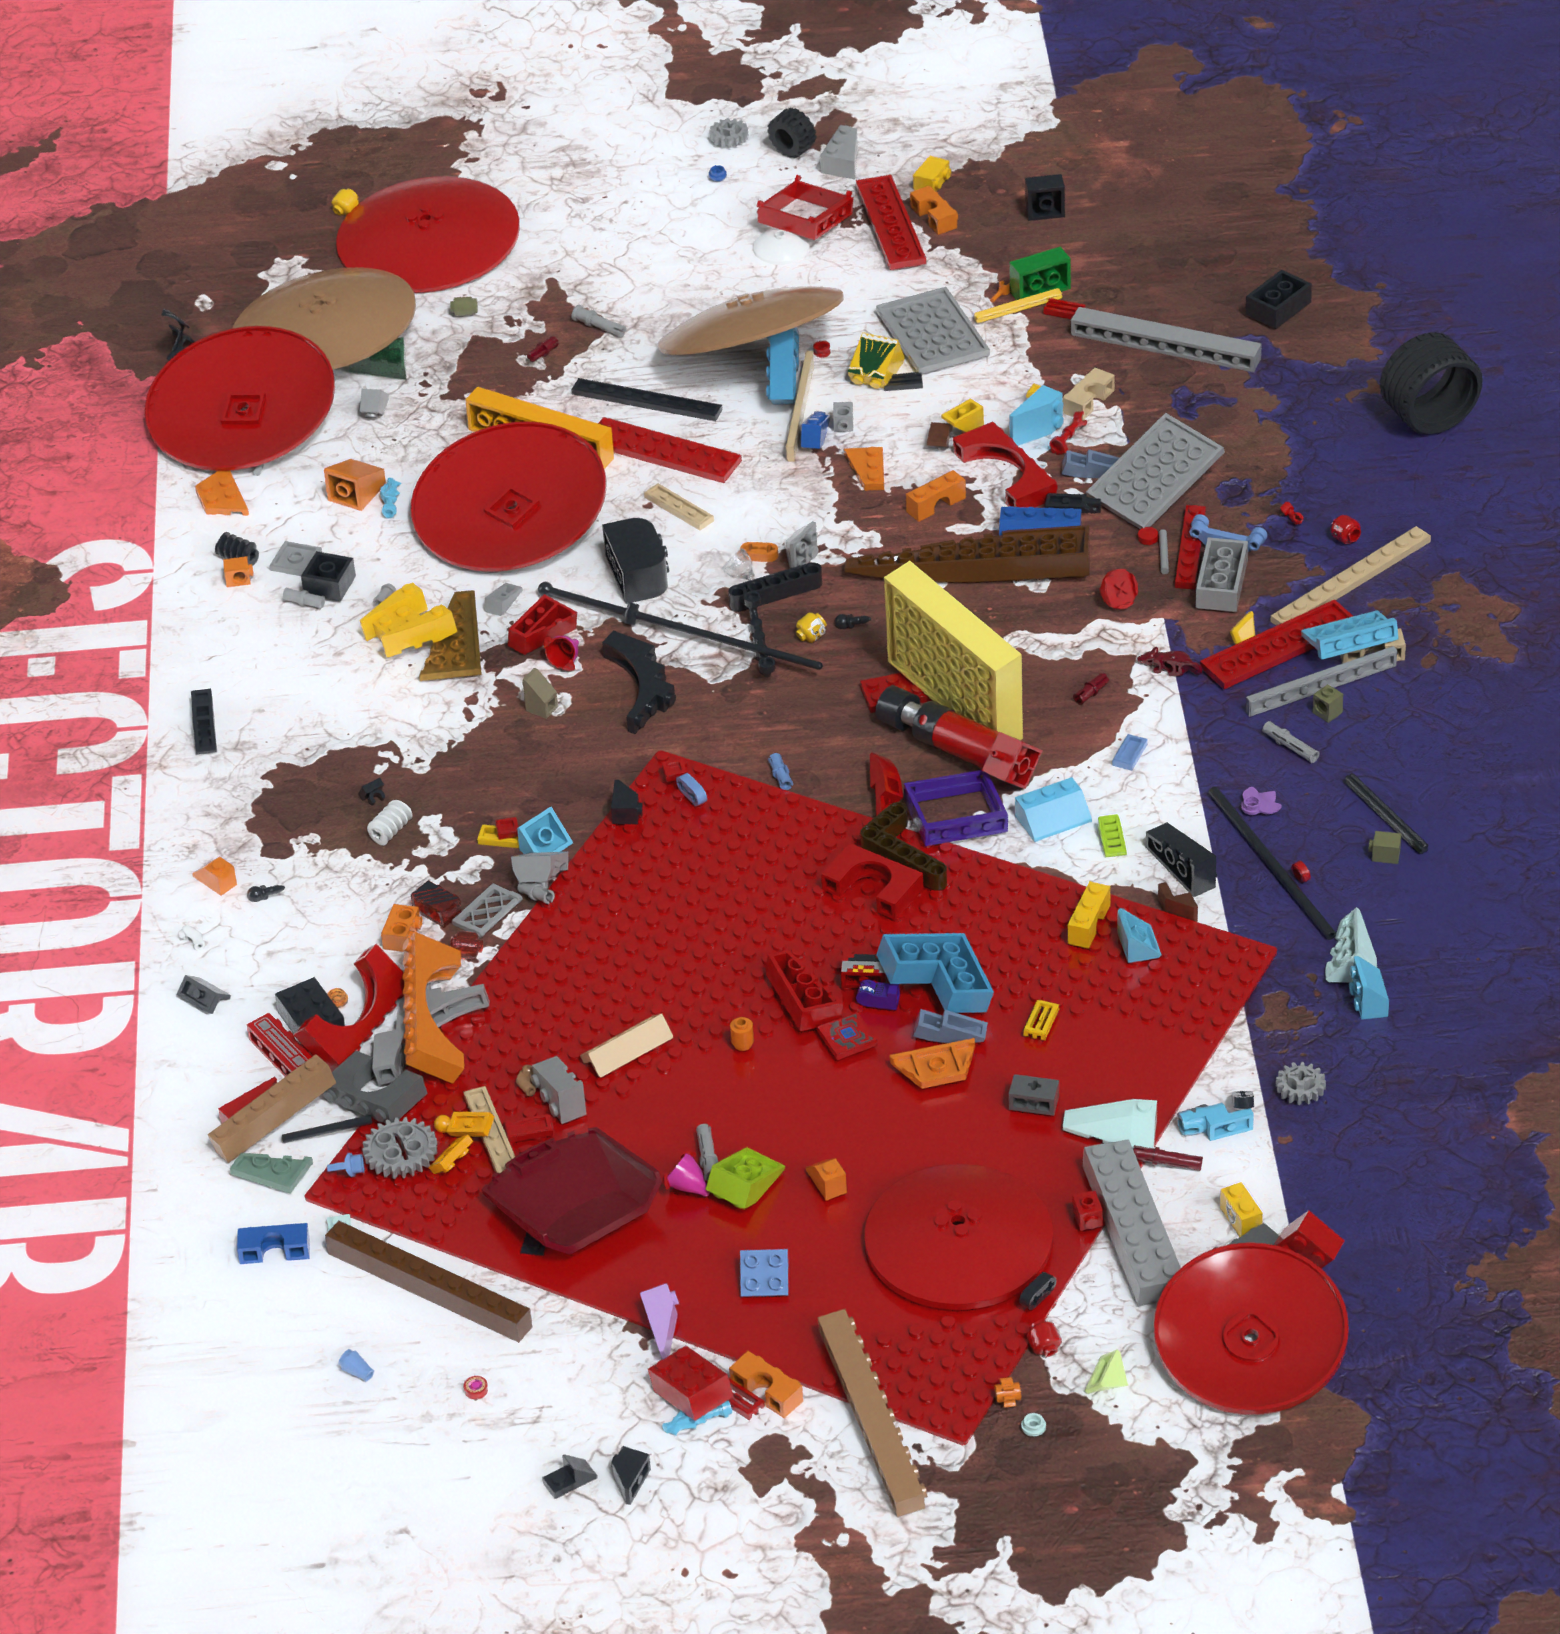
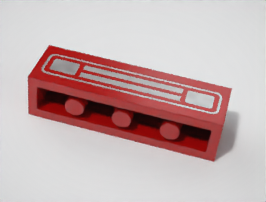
(277, 1044)

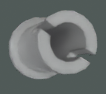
(386, 591)

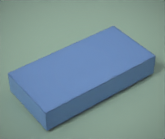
(1129, 752)

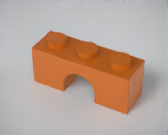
(940, 214)
(922, 500)
(782, 1392)

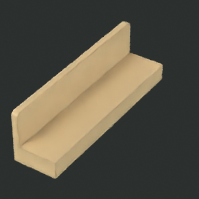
(628, 1045)

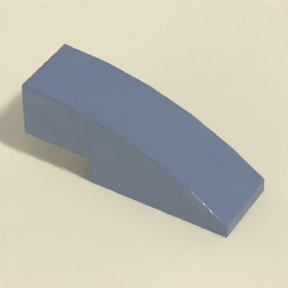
(1087, 466)
(948, 1027)

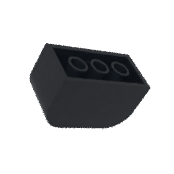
(636, 558)

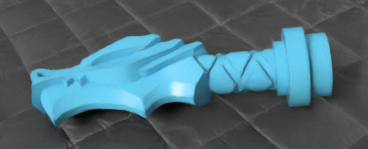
(388, 495)
(682, 1421)

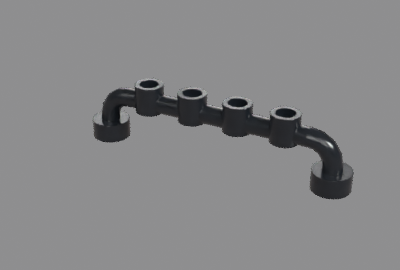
(766, 664)

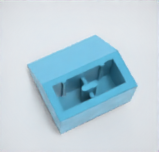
(1368, 989)

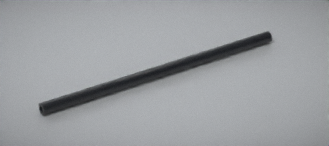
(1272, 863)

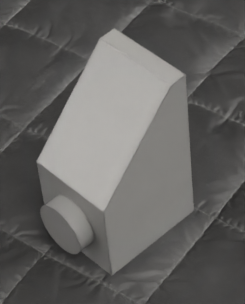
(373, 402)

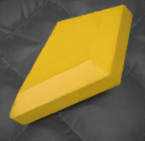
(1244, 628)

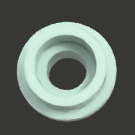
(1033, 1424)

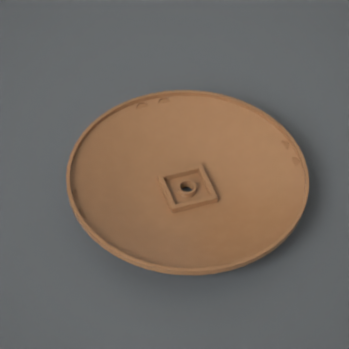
(339, 309)
(750, 318)

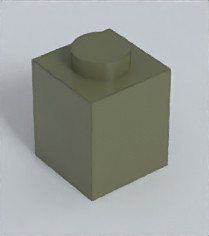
(1385, 847)

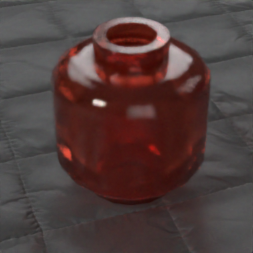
(468, 944)

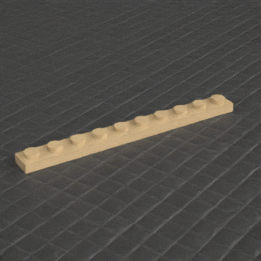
(1355, 575)

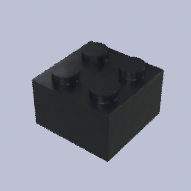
(1045, 197)
(328, 575)

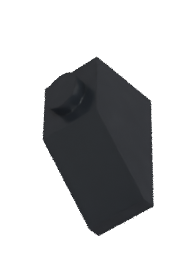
(625, 804)
(630, 1471)

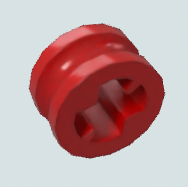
(821, 349)

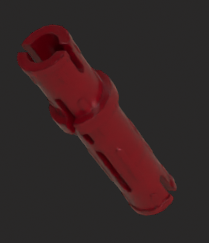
(1175, 1159)

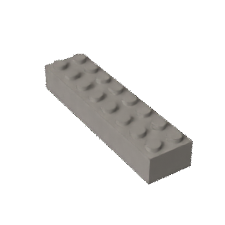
(1131, 1219)

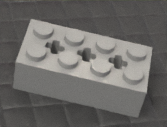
(1222, 574)

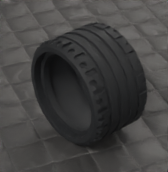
(1417, 363)

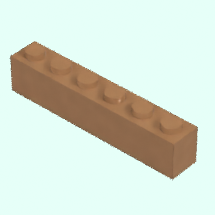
(272, 1108)

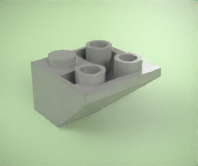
(802, 545)

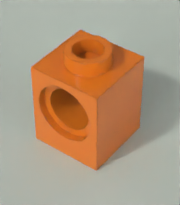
(237, 571)

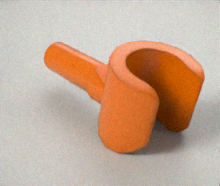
(1003, 290)

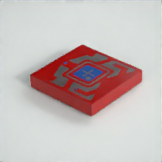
(847, 1035)

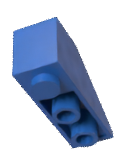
(815, 430)

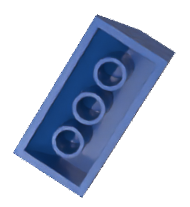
(1030, 517)

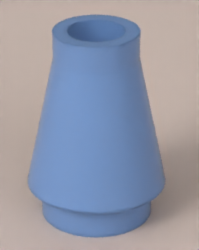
(354, 1364)

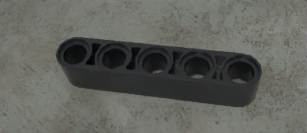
(777, 585)

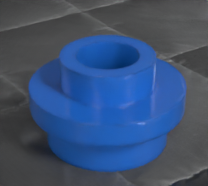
(717, 173)

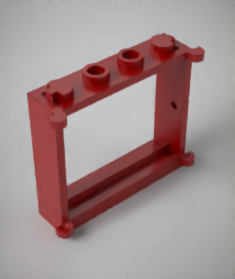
(839, 208)

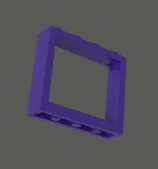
(958, 828)

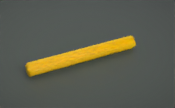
(1016, 306)

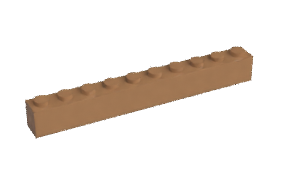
(871, 1413)

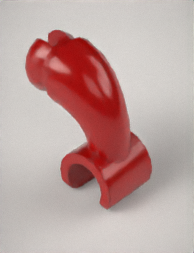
(1288, 509)

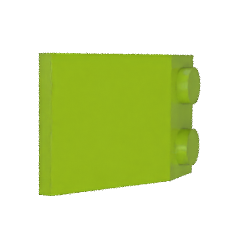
(743, 1177)

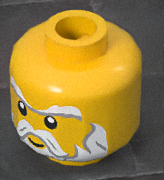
(810, 627)

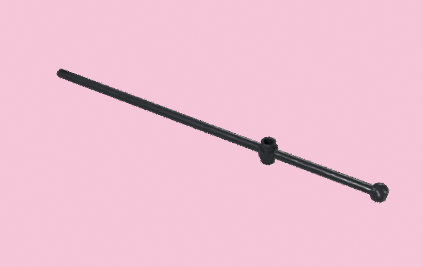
(632, 613)

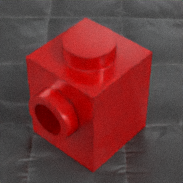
(1087, 1210)

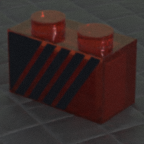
(436, 903)

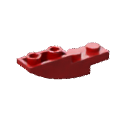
(885, 781)

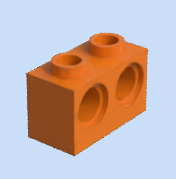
(400, 925)

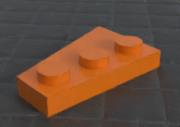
(868, 466)

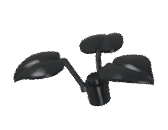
(178, 332)

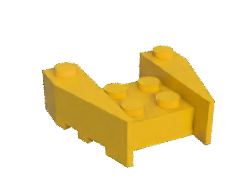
(399, 624)

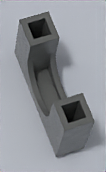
(381, 1104)

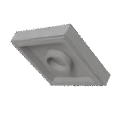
(293, 558)

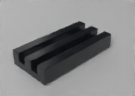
(905, 381)

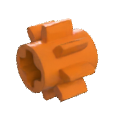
(1007, 1392)

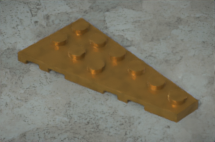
(459, 652)

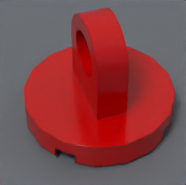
(1119, 589)

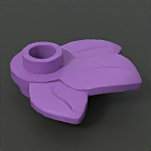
(1259, 802)

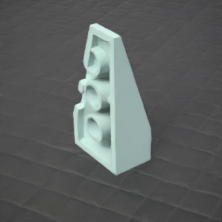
(1352, 941)

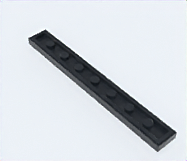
(647, 399)

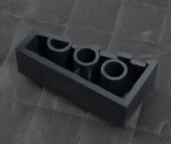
(1183, 858)

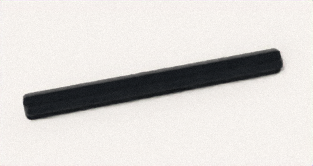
(1386, 813)

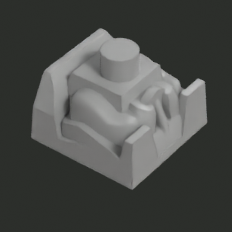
(539, 866)

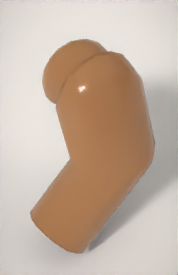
(524, 1080)

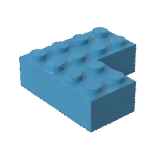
(783, 366)
(943, 961)

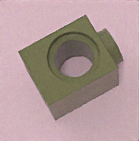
(1327, 703)

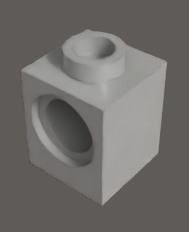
(843, 416)

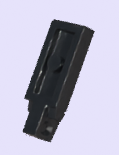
(1074, 501)

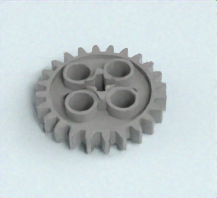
(385, 1154)

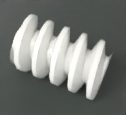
(389, 822)

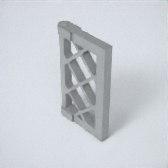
(485, 898)

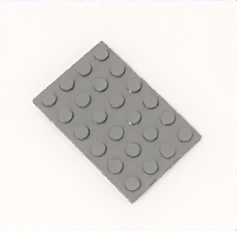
(932, 330)
(1155, 471)

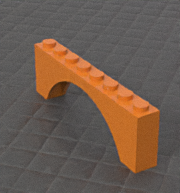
(425, 1044)

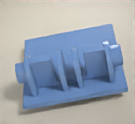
(764, 1272)

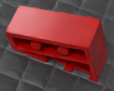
(542, 619)

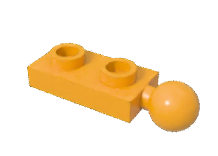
(465, 1123)

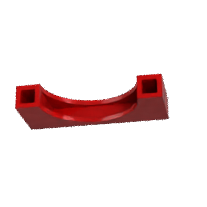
(993, 443)

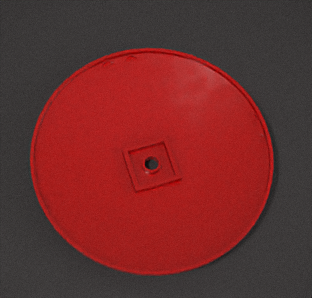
(431, 231)
(203, 388)
(470, 485)

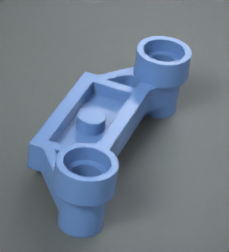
(1202, 532)

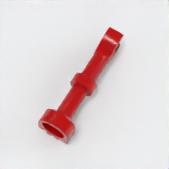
(1058, 443)

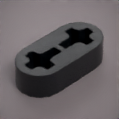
(1243, 1099)
(1037, 1290)

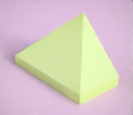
(1108, 1373)

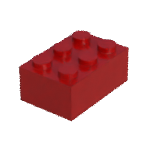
(690, 1382)

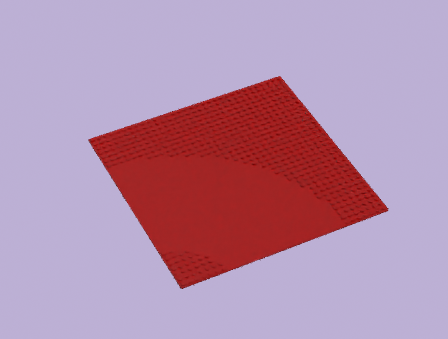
(682, 927)

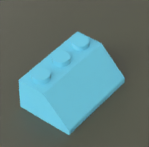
(1052, 809)

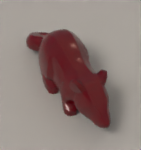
(1173, 661)

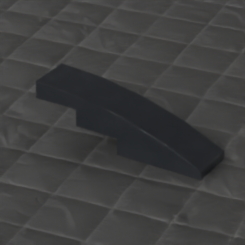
(203, 721)

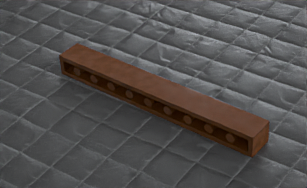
(429, 1281)

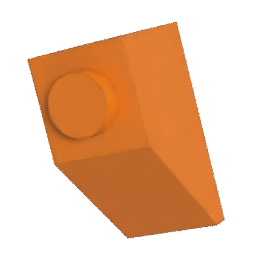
(217, 875)
(828, 1178)

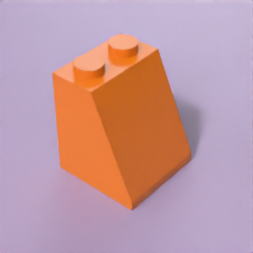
(353, 483)

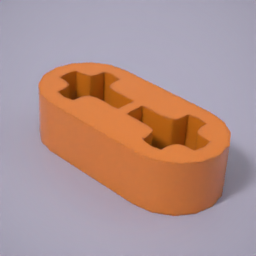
(761, 551)

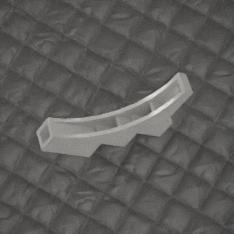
(443, 1007)

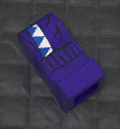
(878, 994)

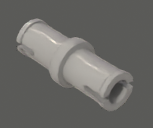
(304, 598)
(536, 891)

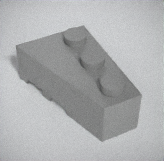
(841, 153)
(559, 1089)

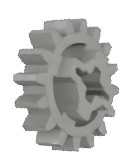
(728, 132)
(1300, 1083)

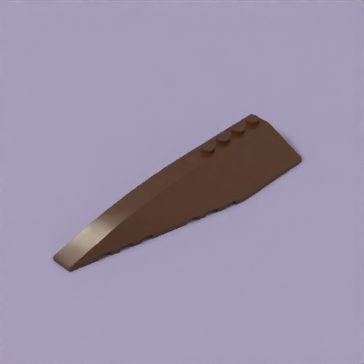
(1009, 556)

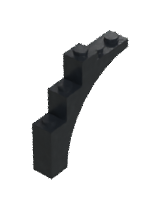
(640, 662)

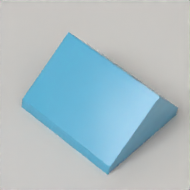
(543, 834)
(1136, 938)

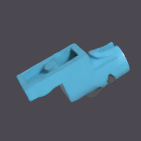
(1215, 1121)

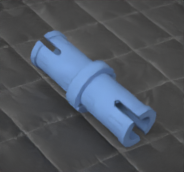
(780, 771)

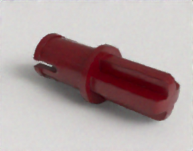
(543, 349)
(1091, 688)

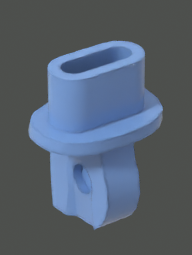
(352, 1164)

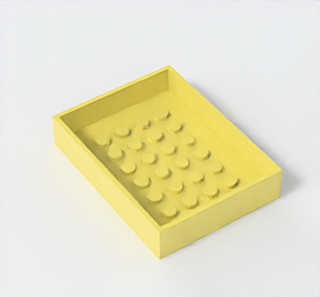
(952, 652)

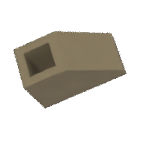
(539, 694)

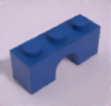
(256, 1241)

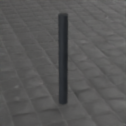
(325, 1129)

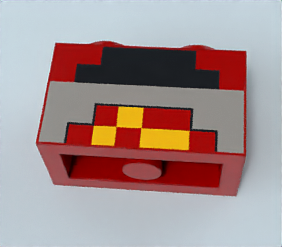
(859, 968)

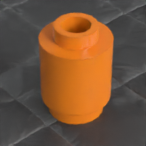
(742, 1033)

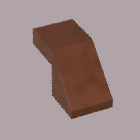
(939, 434)
(1180, 905)

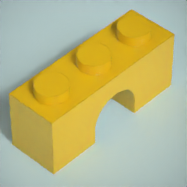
(1091, 906)

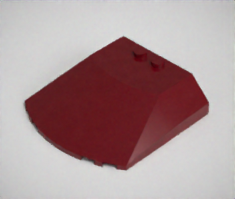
(574, 1189)

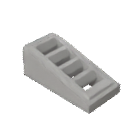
(502, 598)

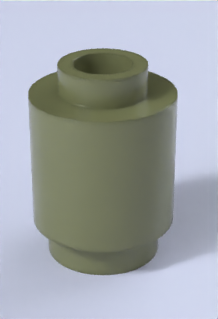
(464, 306)

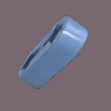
(691, 789)

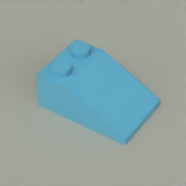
(1037, 416)

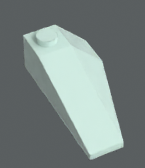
(1115, 1122)

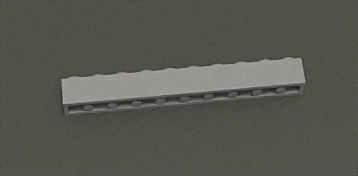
(1166, 339)

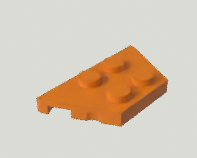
(221, 495)
(936, 1064)

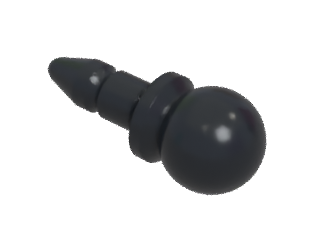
(844, 621)
(258, 893)

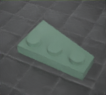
(272, 1172)

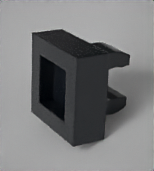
(372, 789)

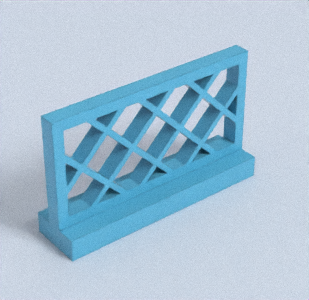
(1351, 634)

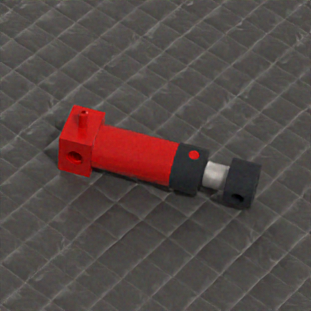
(959, 736)

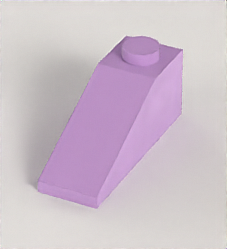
(662, 1315)

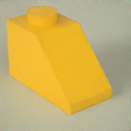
(965, 416)

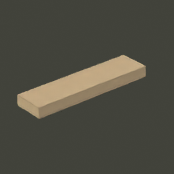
(679, 506)

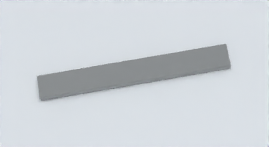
(1312, 683)

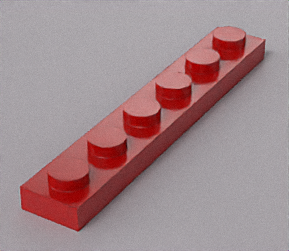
(1189, 551)

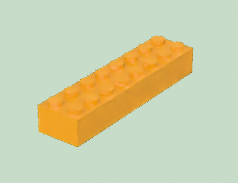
(491, 408)

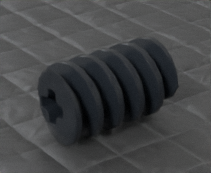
(235, 547)

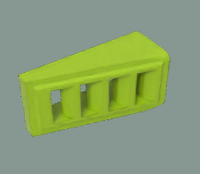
(1111, 835)

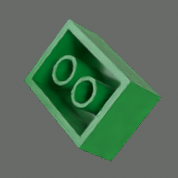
(1040, 273)

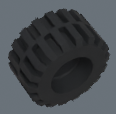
(791, 132)

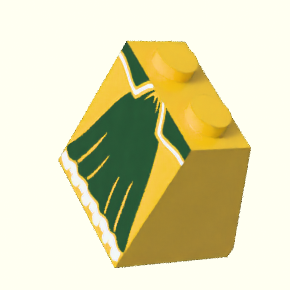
(875, 360)

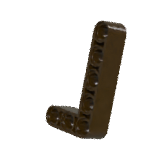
(881, 839)

